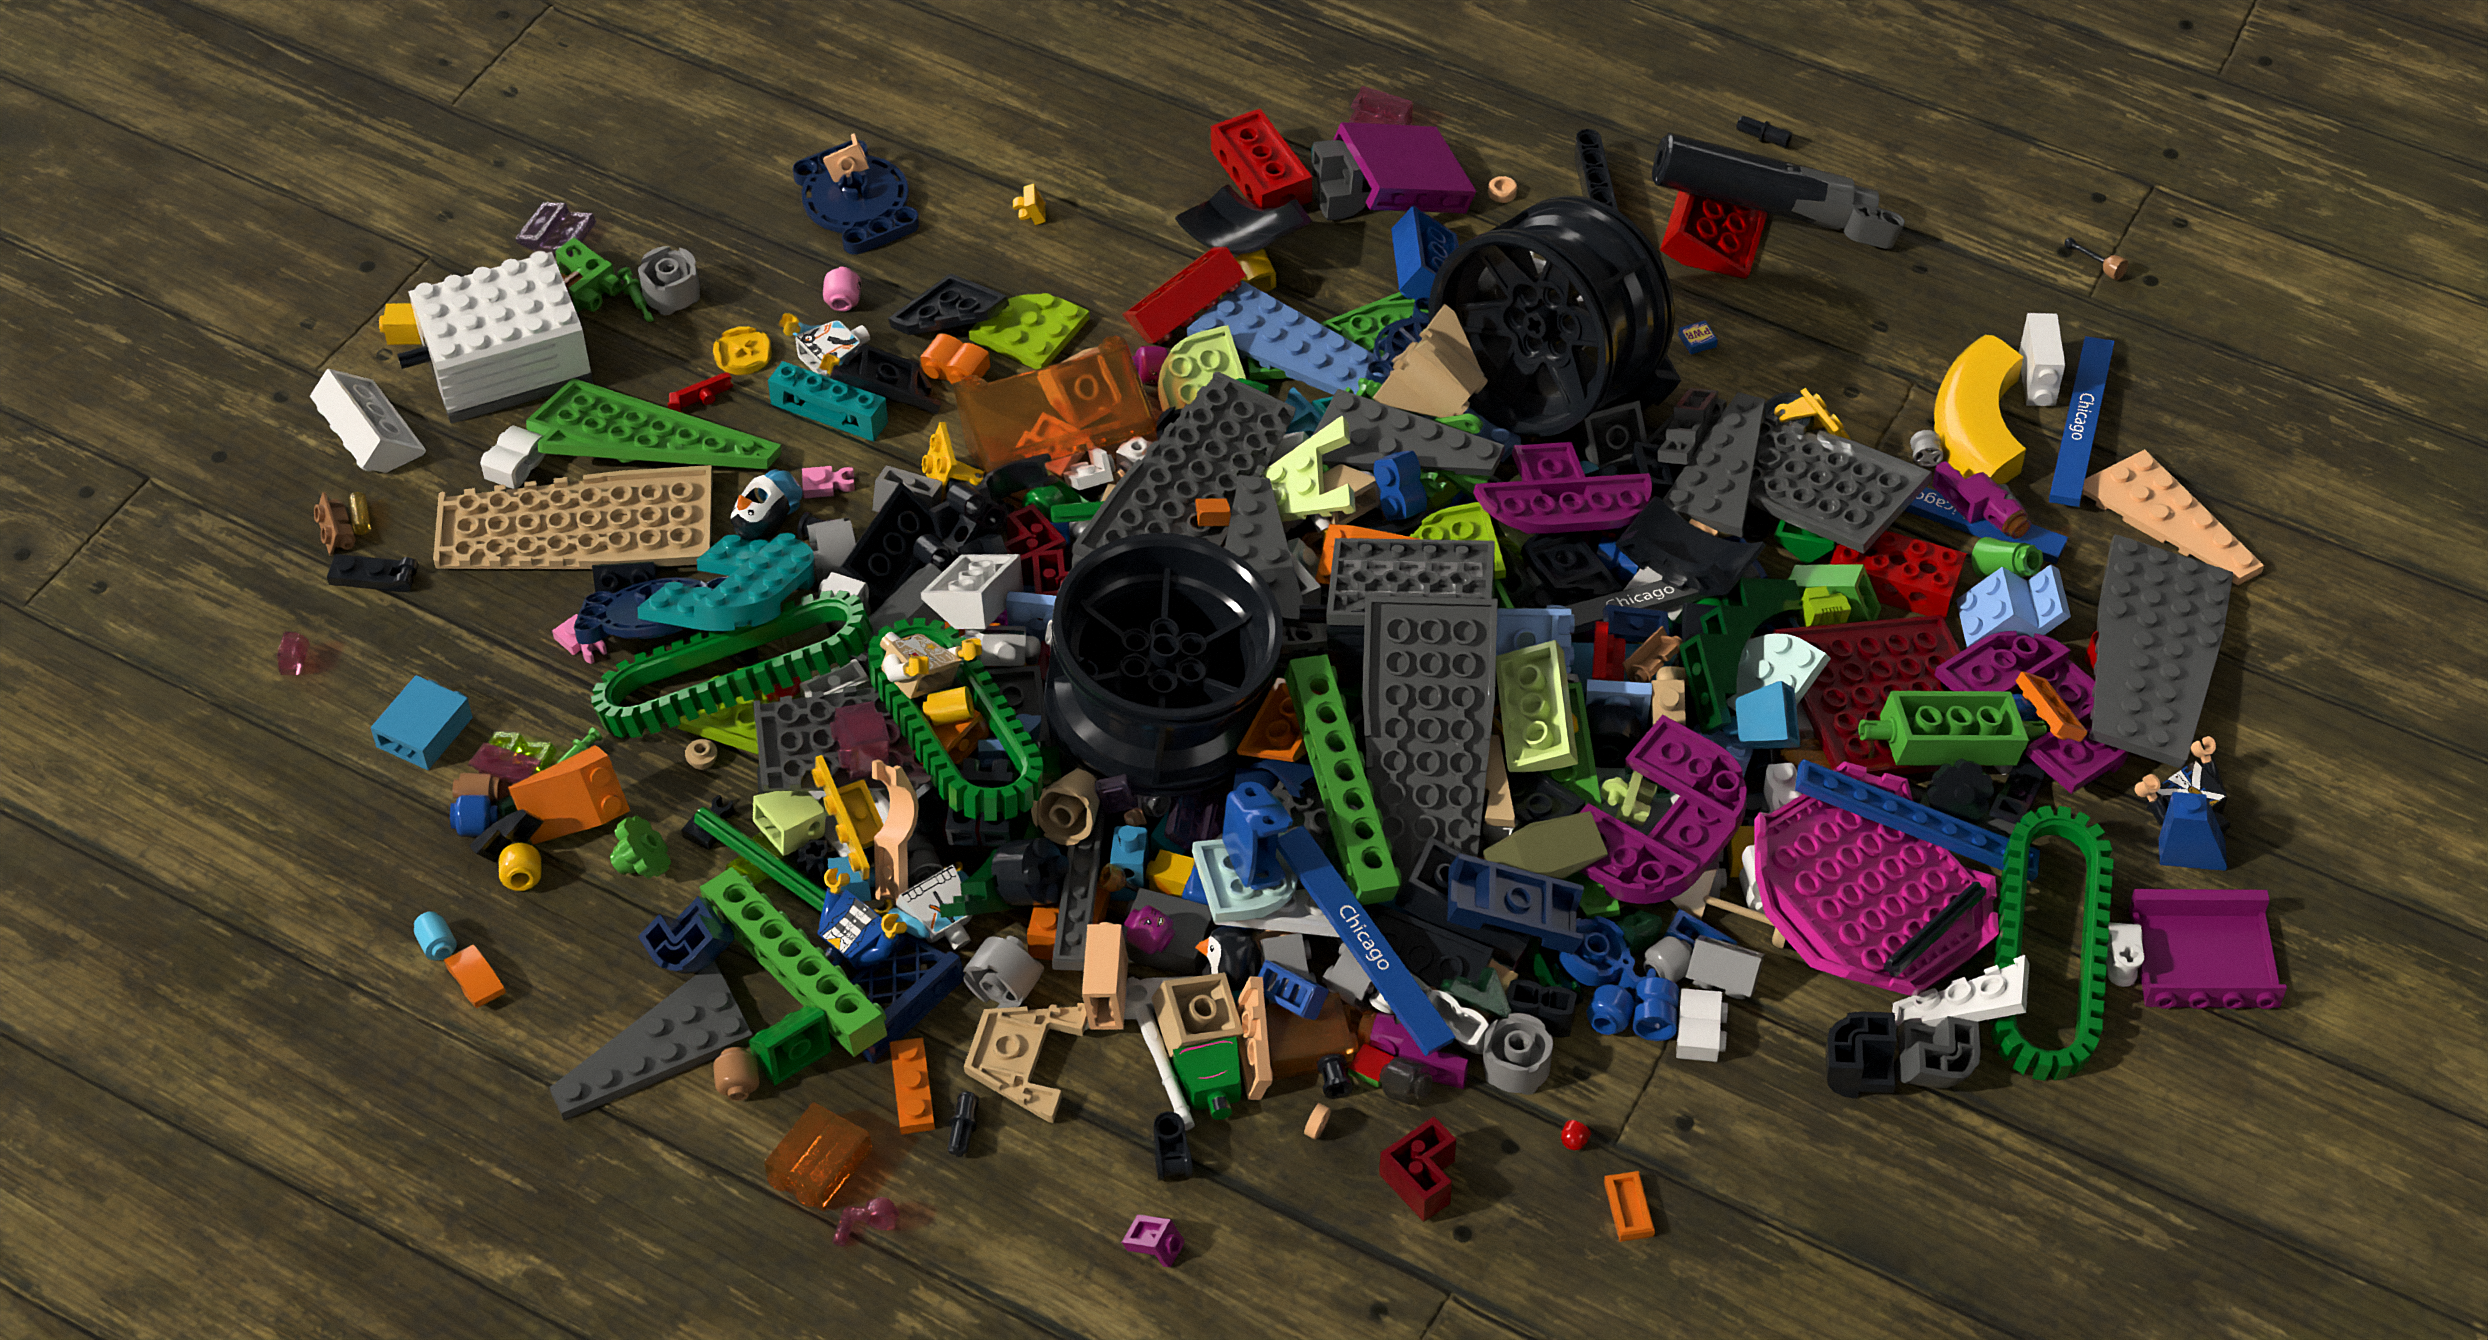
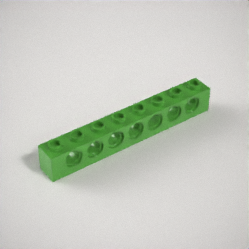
(1366, 883)
(795, 961)

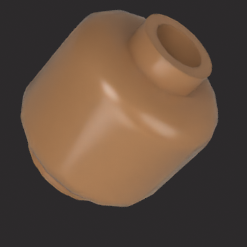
(736, 1073)

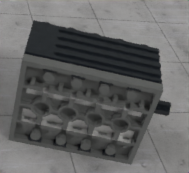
(1393, 569)

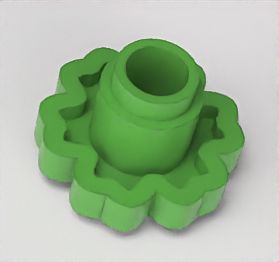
(639, 849)

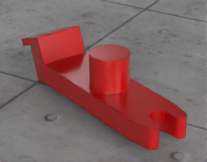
(700, 391)

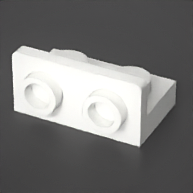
(1086, 476)

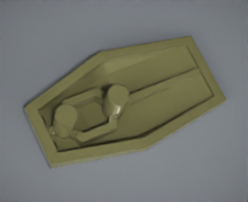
(1551, 846)

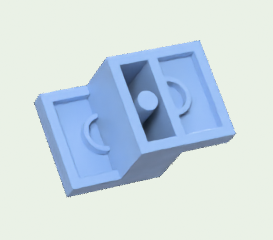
(2013, 604)

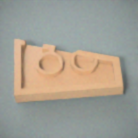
(1253, 1045)

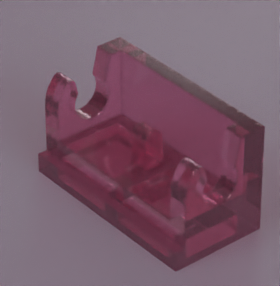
(1380, 108)

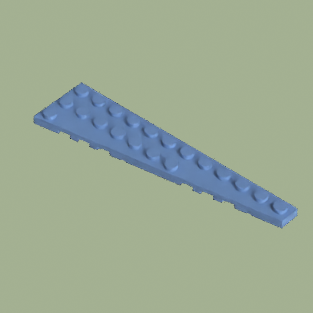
(1304, 348)

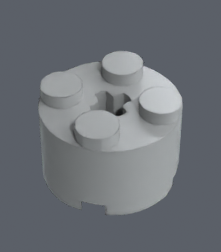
(669, 279)
(830, 545)
(1002, 972)
(1350, 980)
(1517, 1054)

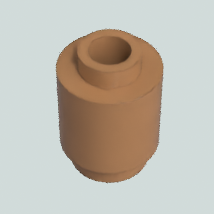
(478, 785)

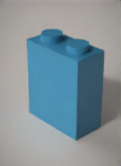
(421, 722)

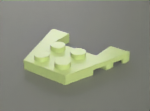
(1300, 481)

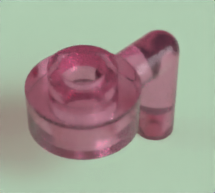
(877, 1213)

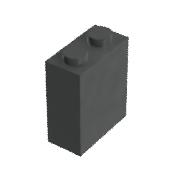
(1192, 925)

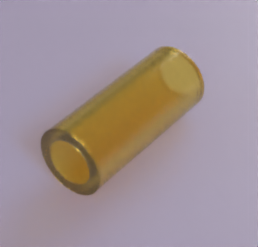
(359, 513)

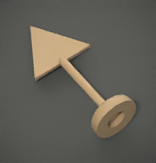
(1695, 899)

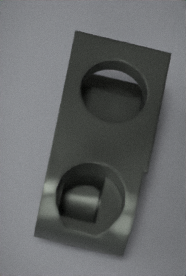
(1517, 582)

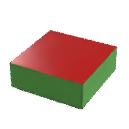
(1368, 1065)

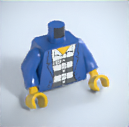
(852, 928)

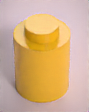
(949, 706)

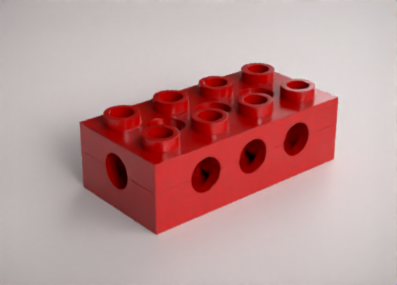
(1260, 161)
(1909, 572)

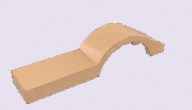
(891, 841)

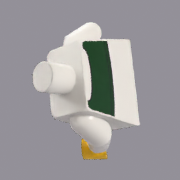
(1007, 646)

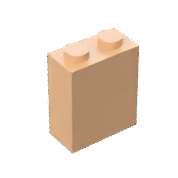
(1105, 976)

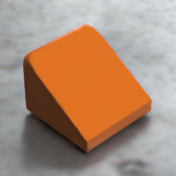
(1213, 512)

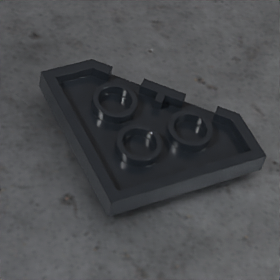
(948, 305)

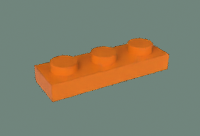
(2051, 707)
(912, 1086)

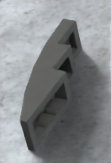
(1688, 426)

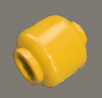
(520, 866)

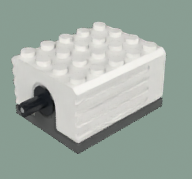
(498, 336)

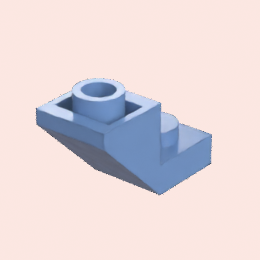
(991, 749)

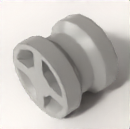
(1926, 448)

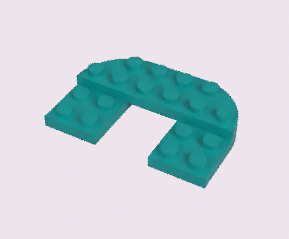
(757, 582)

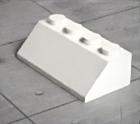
(365, 421)
(974, 589)

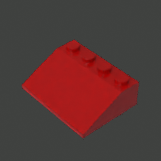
(1713, 235)

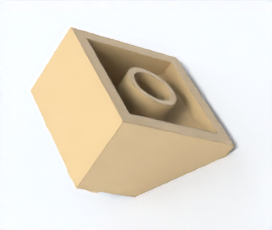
(1196, 1011)

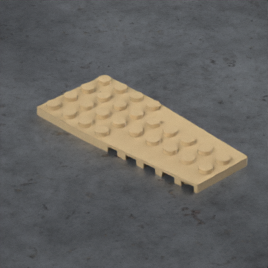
(580, 524)

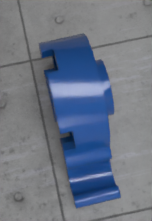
(1602, 956)

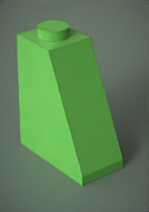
(1844, 579)

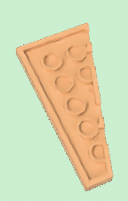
(2167, 512)

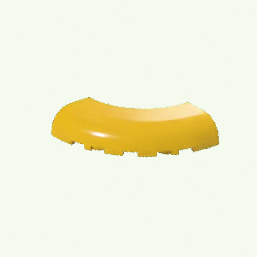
(1969, 411)

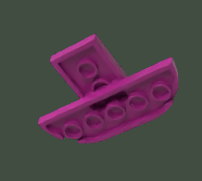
(1559, 496)

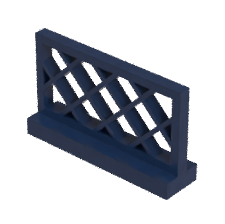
(919, 999)

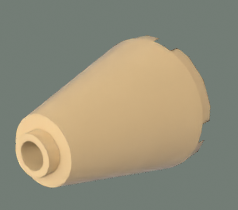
(1067, 808)

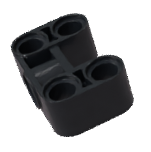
(977, 518)

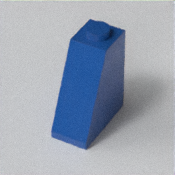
(2191, 834)

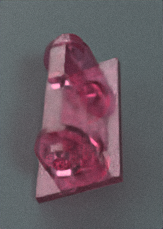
(503, 763)

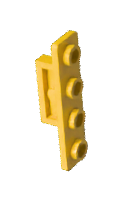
(854, 813)

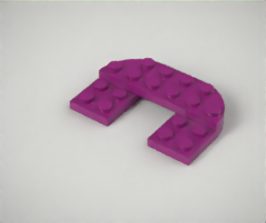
(1996, 664)
(1691, 831)

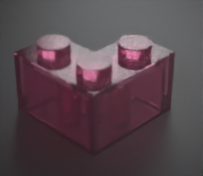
(861, 738)

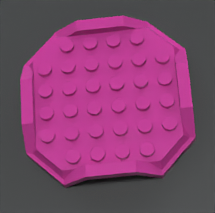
(1860, 890)

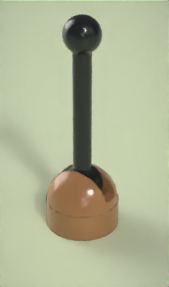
(2112, 266)

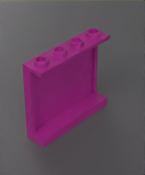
(1407, 167)
(2206, 948)

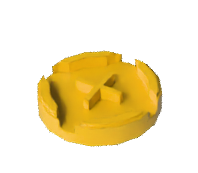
(742, 350)

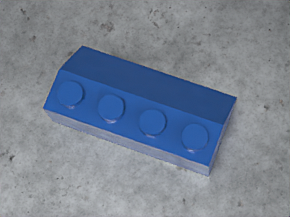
(1419, 251)

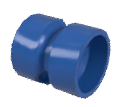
(1615, 560)
(1656, 1009)

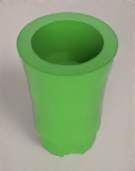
(1992, 554)

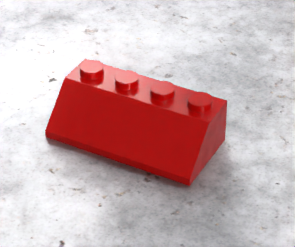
(1185, 294)

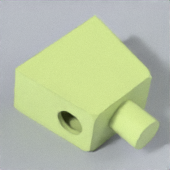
(789, 818)

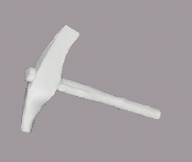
(1140, 1007)

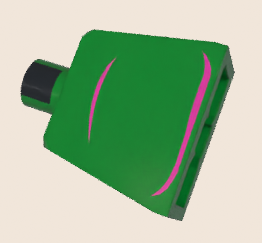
(1210, 1075)

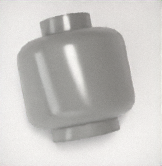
(1669, 958)

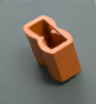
(952, 359)

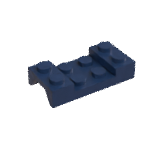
(1514, 900)

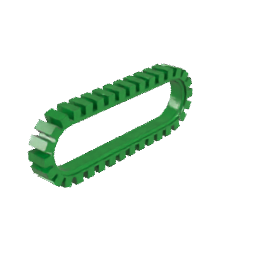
(737, 683)
(930, 749)
(2094, 938)

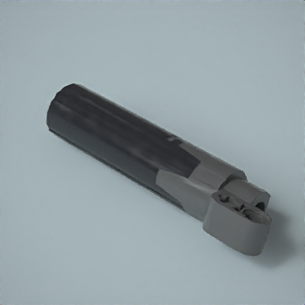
(1775, 188)

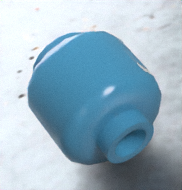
(788, 486)

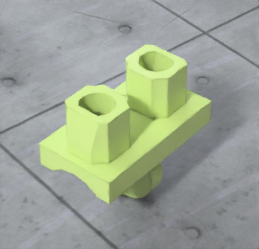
(1631, 796)

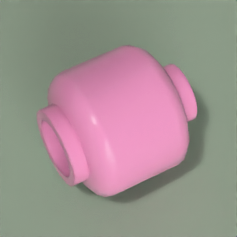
(842, 289)

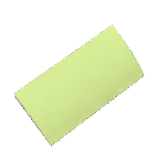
(1536, 708)

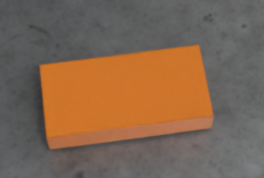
(1629, 1206)

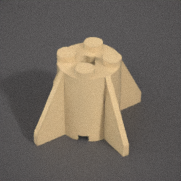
(1436, 372)

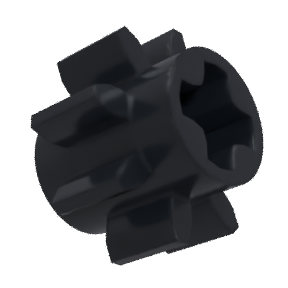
(815, 858)

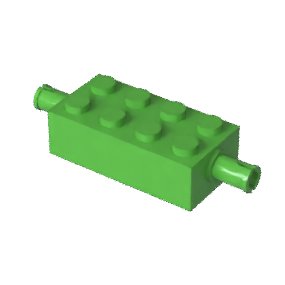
(1952, 726)

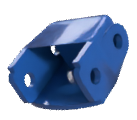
(1251, 834)

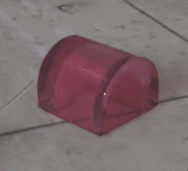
(292, 653)

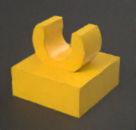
(1032, 205)

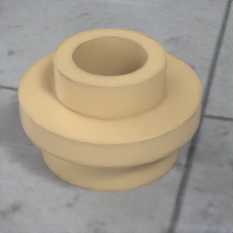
(701, 760)

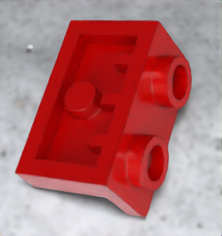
(1607, 654)

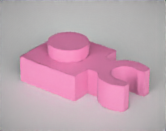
(823, 481)
(566, 637)

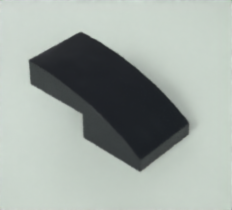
(515, 827)

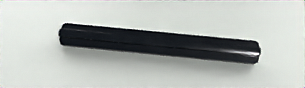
(1934, 929)

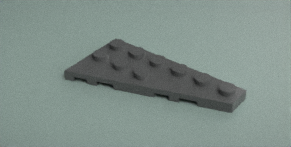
(1384, 430)
(1721, 472)
(1260, 540)
(670, 1038)

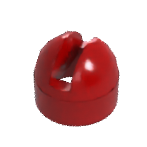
(1575, 1135)

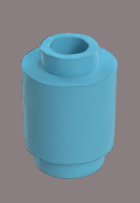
(434, 936)

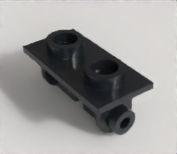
(622, 575)

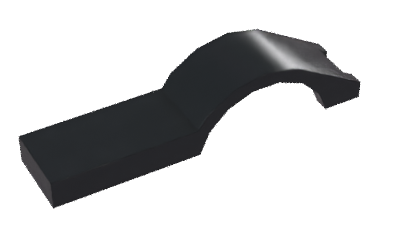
(996, 485)

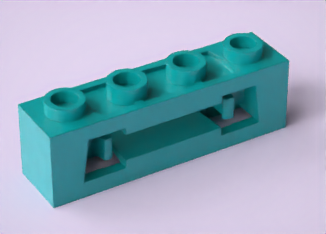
(828, 401)

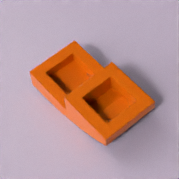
(474, 976)

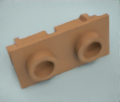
(333, 524)
(1651, 656)

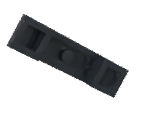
(2019, 791)

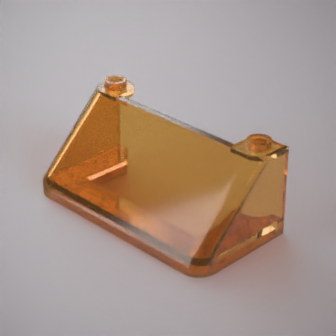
(1055, 408)

